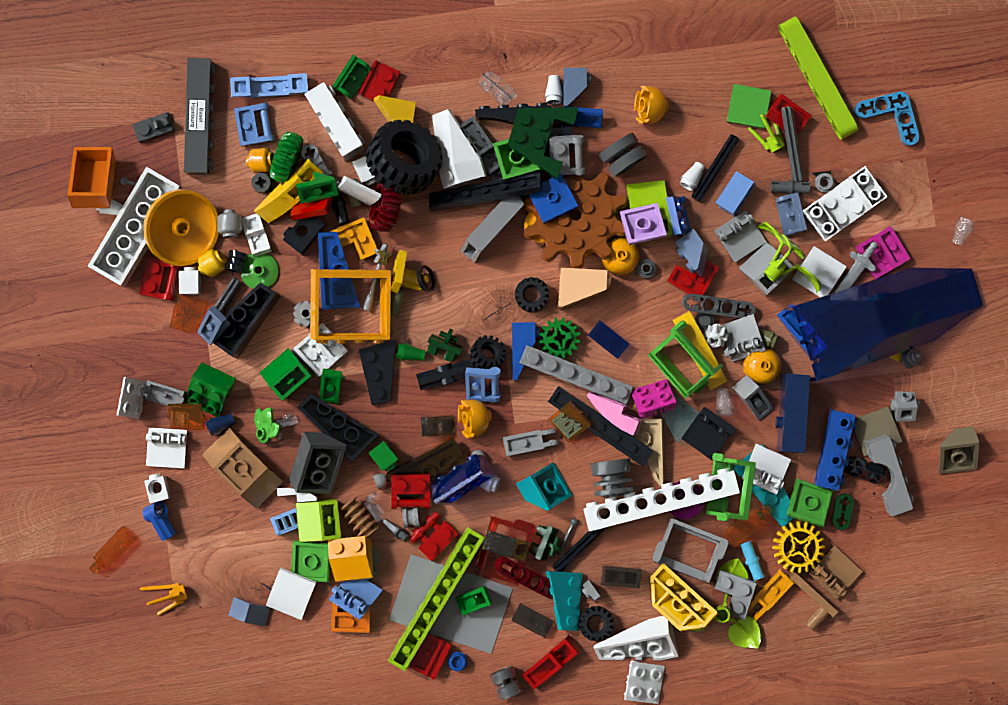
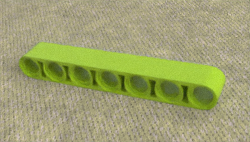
(818, 78)

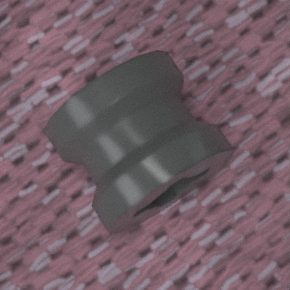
(262, 187)

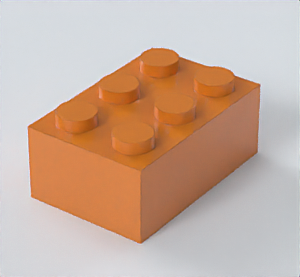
(91, 177)

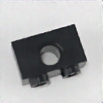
(300, 243)

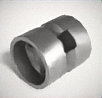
(508, 689)

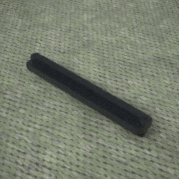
(715, 167)

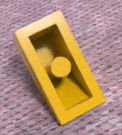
(395, 108)

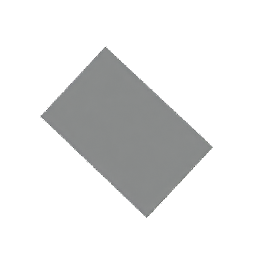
(473, 629)

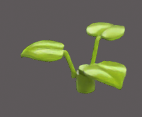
(776, 268)
(743, 632)

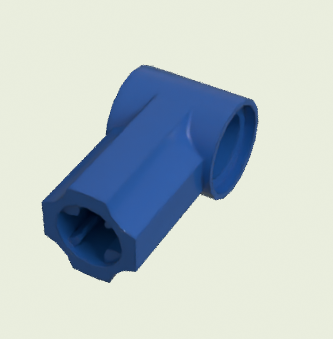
(157, 515)

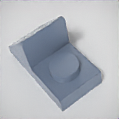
(213, 325)

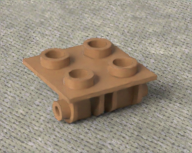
(835, 572)

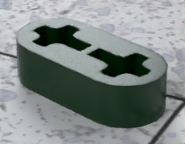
(847, 511)

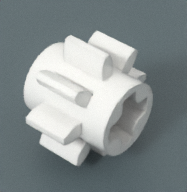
(716, 335)

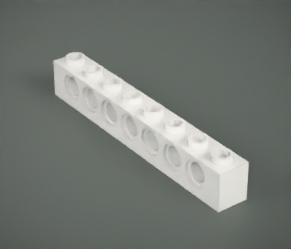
(728, 488)

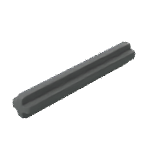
(792, 144)

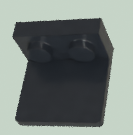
(708, 433)

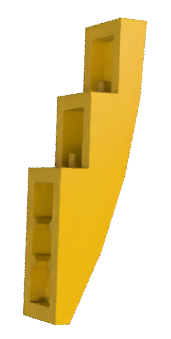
(696, 337)

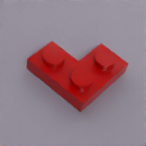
(691, 282)

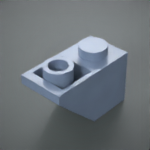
(694, 250)

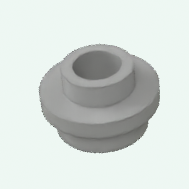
(824, 176)

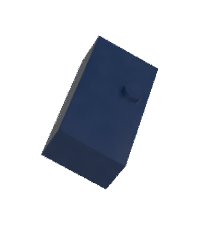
(793, 413)

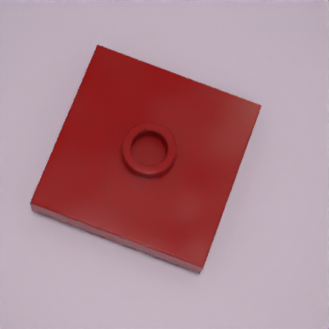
(311, 209)

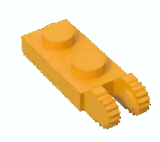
(771, 593)

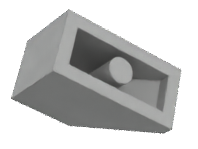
(752, 397)

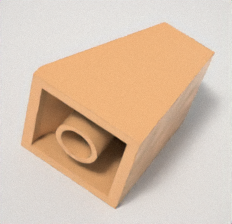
(580, 285)

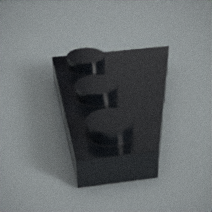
(378, 370)

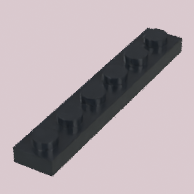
(485, 192)
(604, 428)

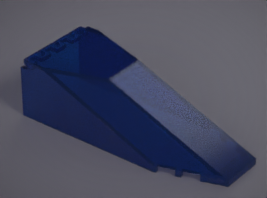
(884, 316)

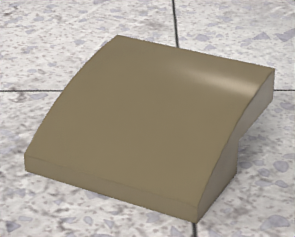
(875, 425)

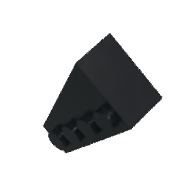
(246, 319)

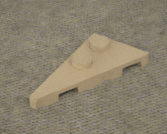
(652, 436)

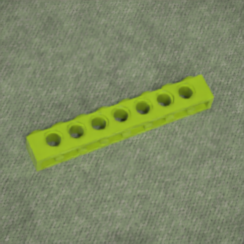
(436, 598)

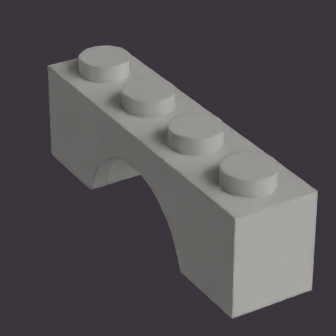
(896, 497)

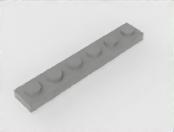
(576, 374)

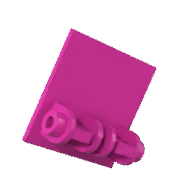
(653, 397)

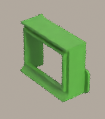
(672, 372)
(719, 506)

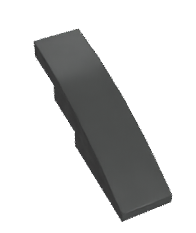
(483, 146)

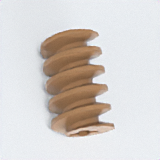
(359, 518)

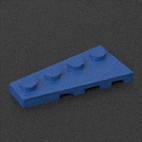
(335, 292)

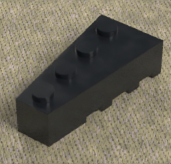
(338, 426)

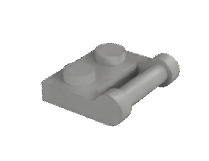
(560, 151)

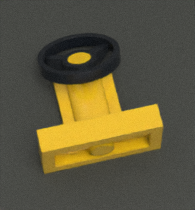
(410, 278)

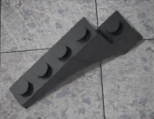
(508, 114)

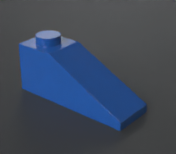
(522, 334)

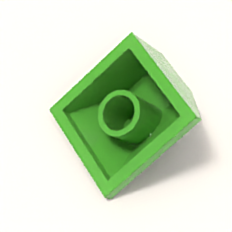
(512, 163)

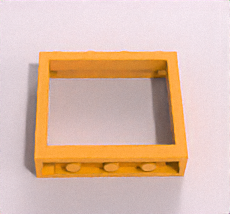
(385, 297)

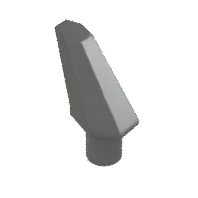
(396, 530)

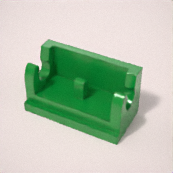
(351, 77)

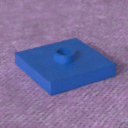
(553, 200)

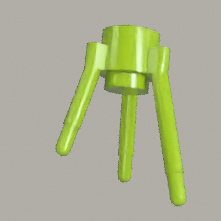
(774, 141)

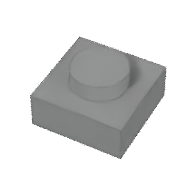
(590, 591)

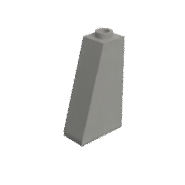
(491, 227)

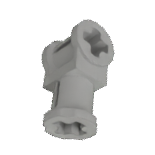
(317, 160)

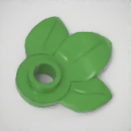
(265, 426)

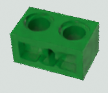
(384, 457)

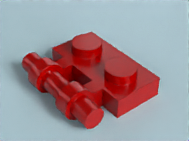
(437, 540)

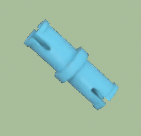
(752, 560)

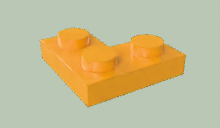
(359, 234)

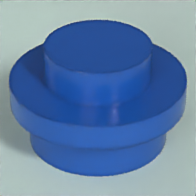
(457, 661)

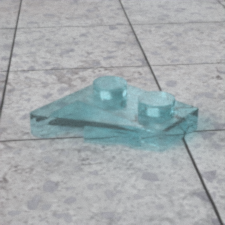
(679, 418)

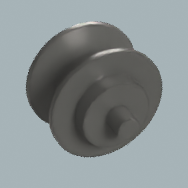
(911, 358)

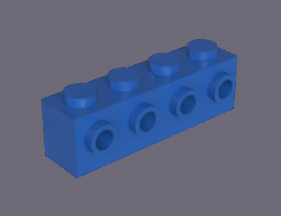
(834, 449)

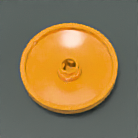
(181, 227)

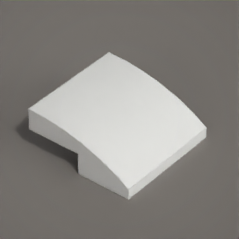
(358, 191)
(824, 268)
(319, 355)
(291, 593)

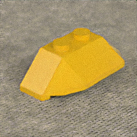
(679, 602)

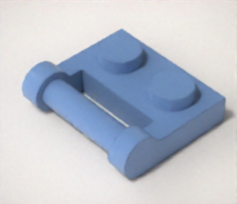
(247, 124)
(476, 384)

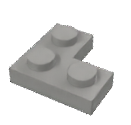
(740, 589)

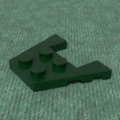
(532, 133)

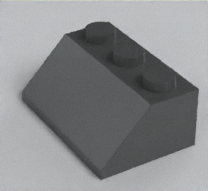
(317, 463)

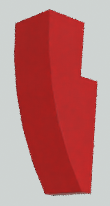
(551, 662)

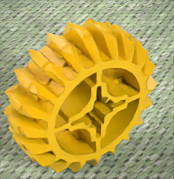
(791, 552)

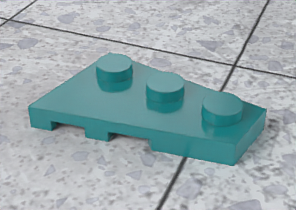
(567, 597)

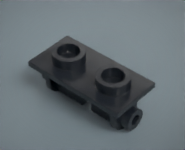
(874, 473)

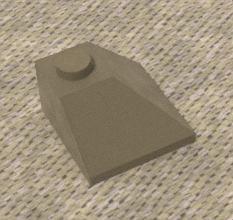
(959, 451)

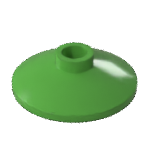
(267, 276)

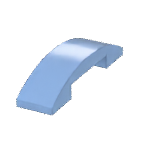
(269, 86)

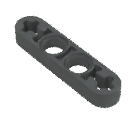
(718, 305)

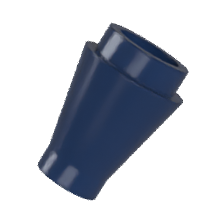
(219, 424)

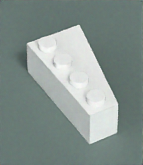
(334, 121)

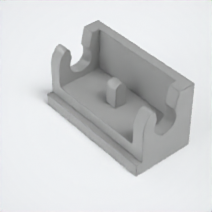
(164, 394)

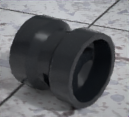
(236, 262)

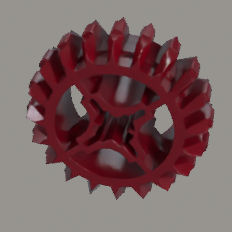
(386, 210)

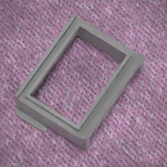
(719, 551)

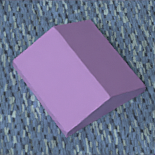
(643, 224)

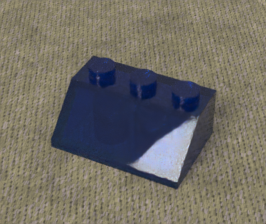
(461, 480)

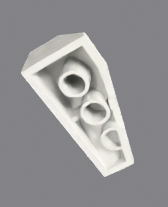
(459, 160)
(648, 639)

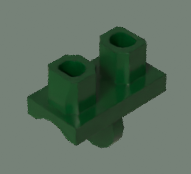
(436, 342)
(548, 544)

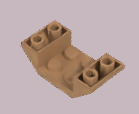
(242, 468)

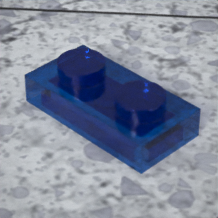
(608, 339)

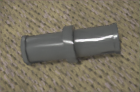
(790, 187)

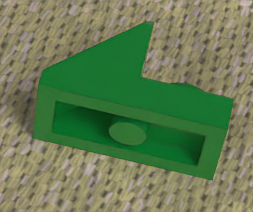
(319, 188)
(330, 385)
(473, 600)

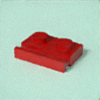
(379, 81)
(774, 114)
(430, 656)

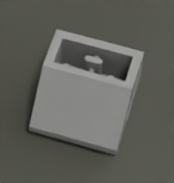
(758, 263)

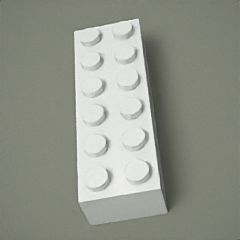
(125, 240)

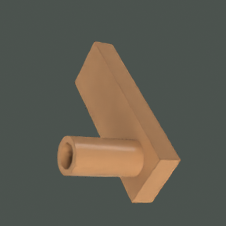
(824, 609)

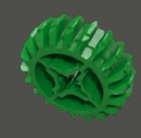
(286, 157)

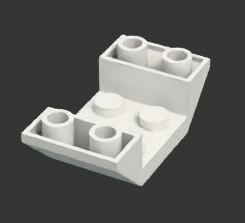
(845, 203)

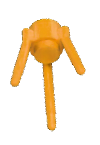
(177, 594)

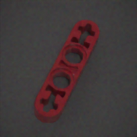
(526, 578)

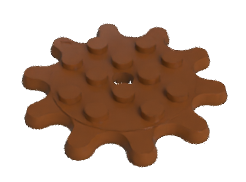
(588, 233)

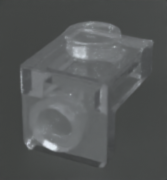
(288, 420)

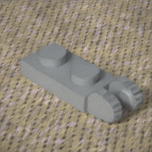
(527, 442)

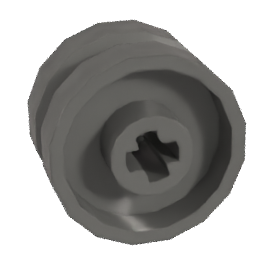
(624, 156)

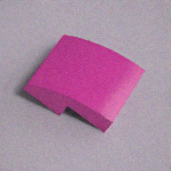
(887, 255)

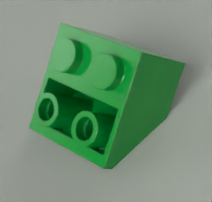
(285, 375)
(210, 389)

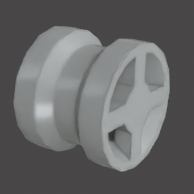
(410, 517)

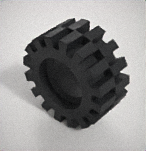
(540, 286)
(492, 345)
(584, 623)

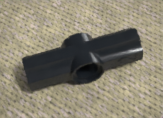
(443, 374)

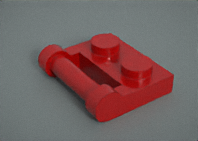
(153, 279)
(410, 485)

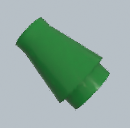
(407, 352)

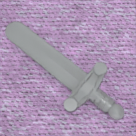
(861, 262)

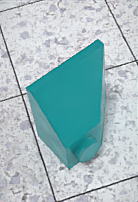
(544, 488)

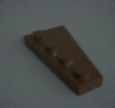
(431, 462)

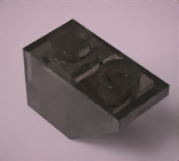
(506, 545)

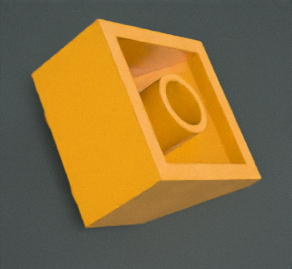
(351, 558)

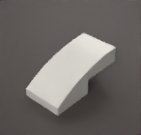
(256, 235)
(301, 497)

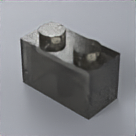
(620, 576)

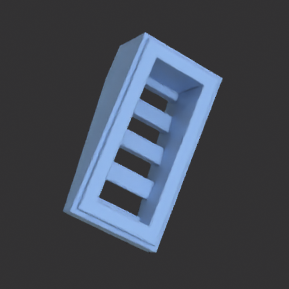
(276, 526)

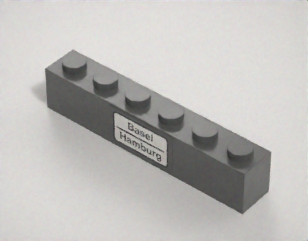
(198, 116)

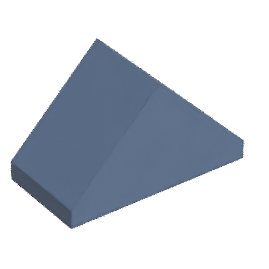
(249, 611)

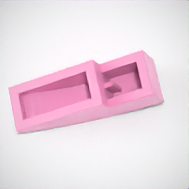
(615, 413)

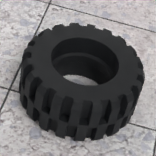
(411, 140)

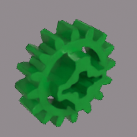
(568, 336)

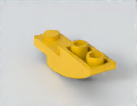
(286, 195)

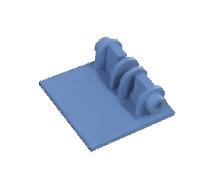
(355, 596)

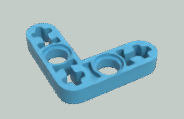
(897, 110)

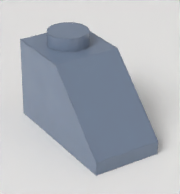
(574, 84)

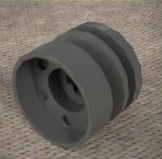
(612, 477)

